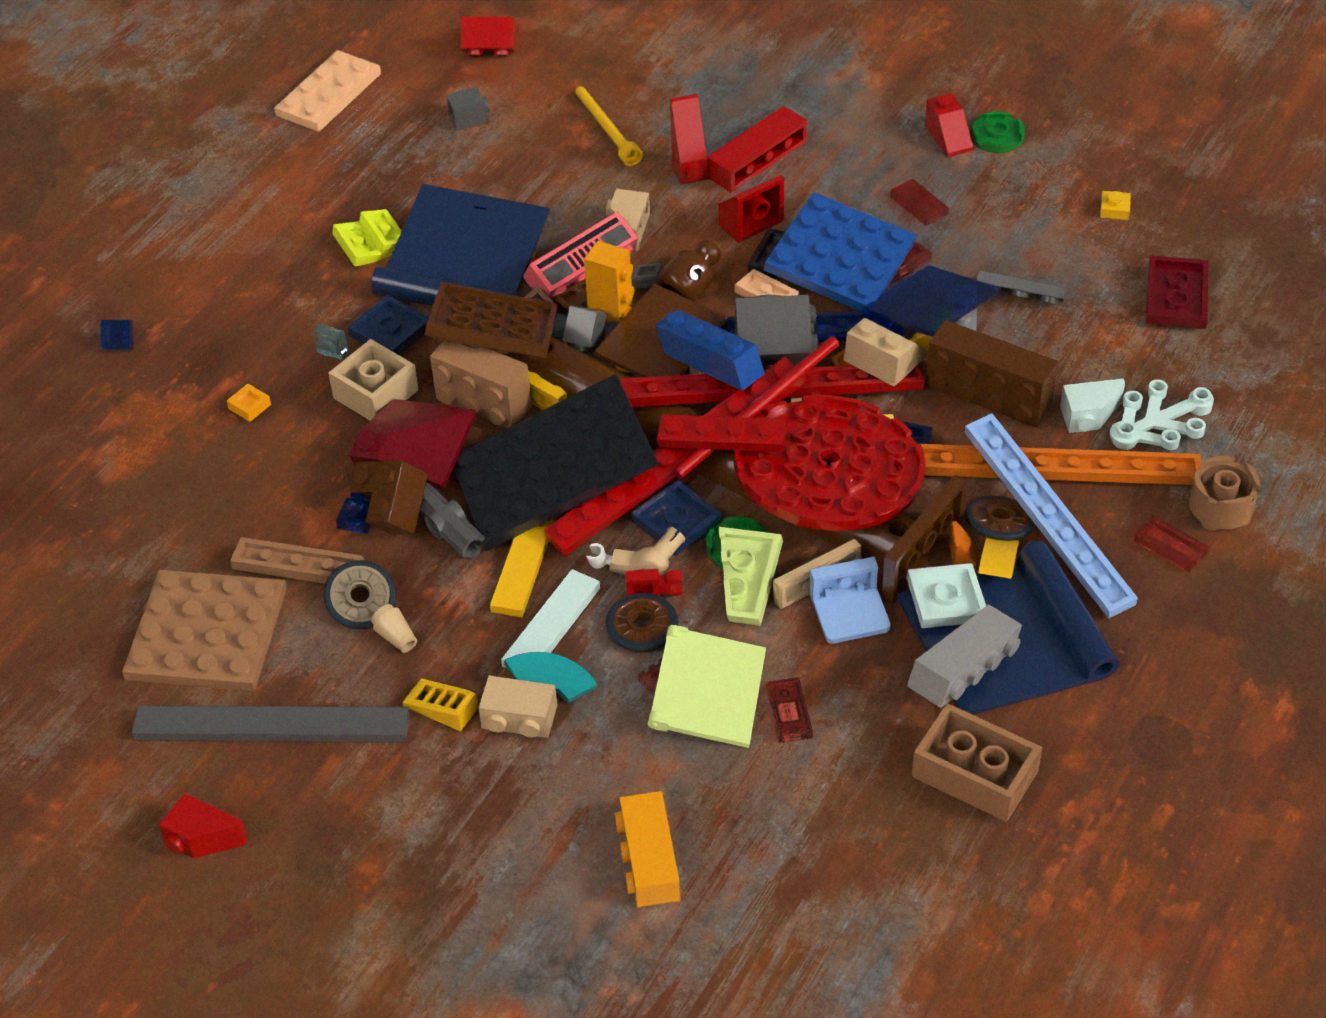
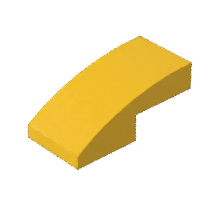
(998, 557)

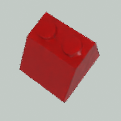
(489, 34)
(753, 209)

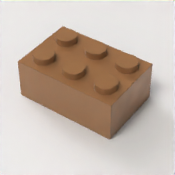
(481, 382)
(976, 762)

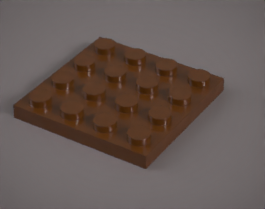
(491, 320)

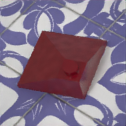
(417, 434)

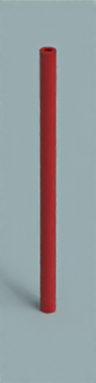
(765, 399)

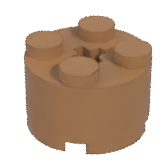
(1224, 493)

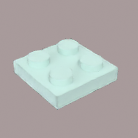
(945, 594)

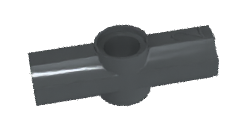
(449, 522)

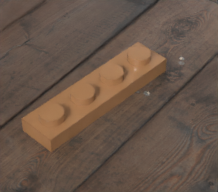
(288, 560)

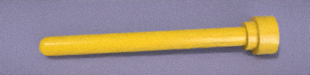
(629, 151)

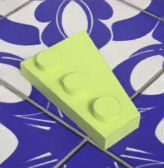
(748, 569)

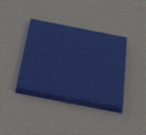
(929, 299)

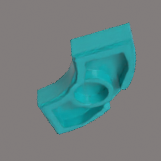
(549, 668)

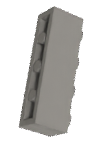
(965, 656)

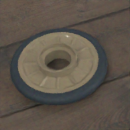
(353, 575)

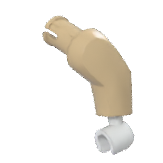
(646, 558)

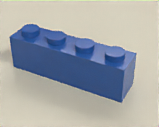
(710, 349)

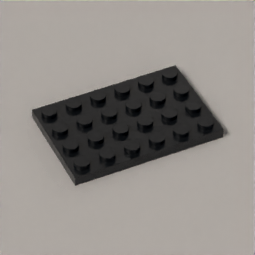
(553, 461)

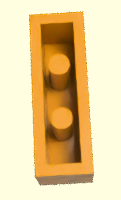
(609, 280)
(647, 849)

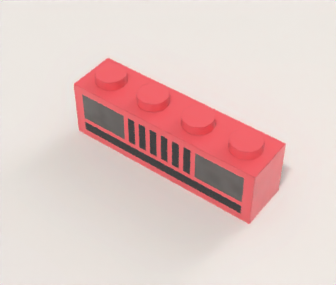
(565, 264)

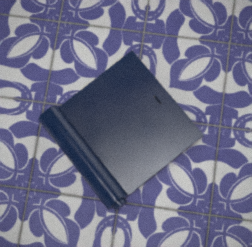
(460, 242)
(1057, 635)

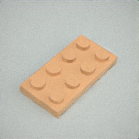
(327, 90)

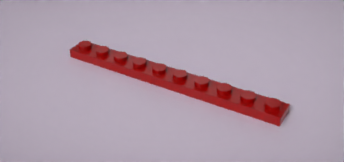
(707, 389)
(599, 512)

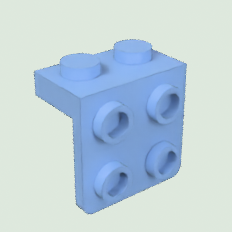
(848, 600)

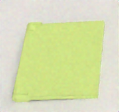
(707, 687)

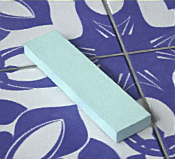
(556, 615)

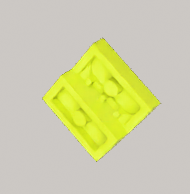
(369, 238)

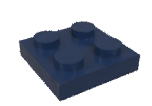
(390, 325)
(680, 509)

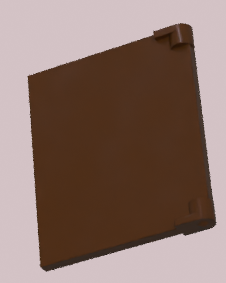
(635, 341)

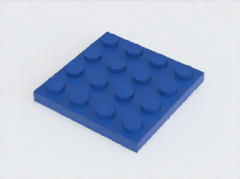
(840, 252)

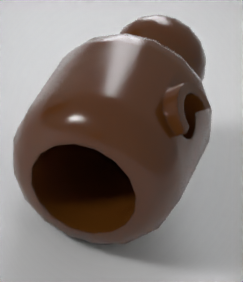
(691, 271)

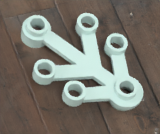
(1127, 433)

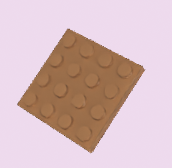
(205, 630)

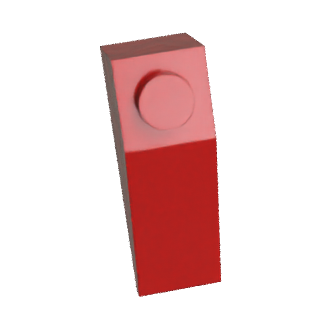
(687, 139)

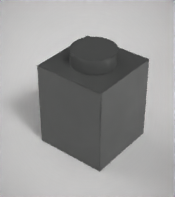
(467, 108)
(584, 327)

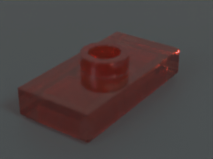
(919, 202)

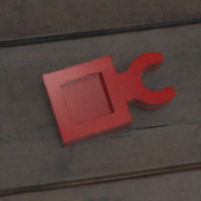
(651, 582)

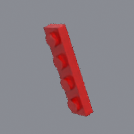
(722, 433)

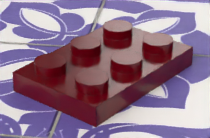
(1177, 292)

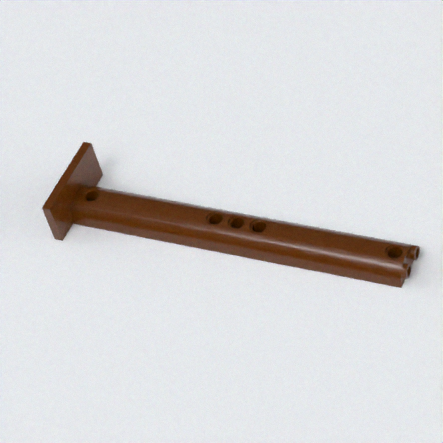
(894, 544)

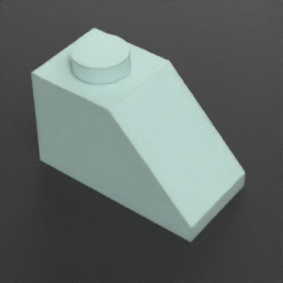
(1090, 403)

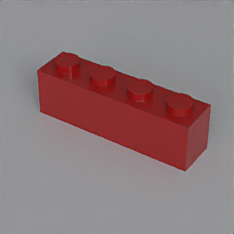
(757, 149)

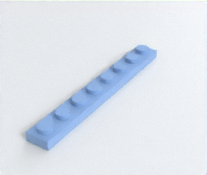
(1051, 516)

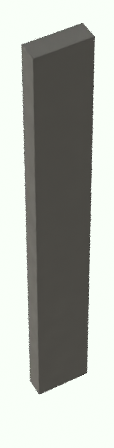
(271, 723)

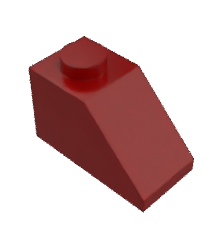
(948, 125)
(200, 828)

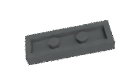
(1023, 287)

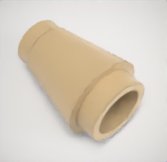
(393, 627)

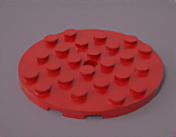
(870, 482)

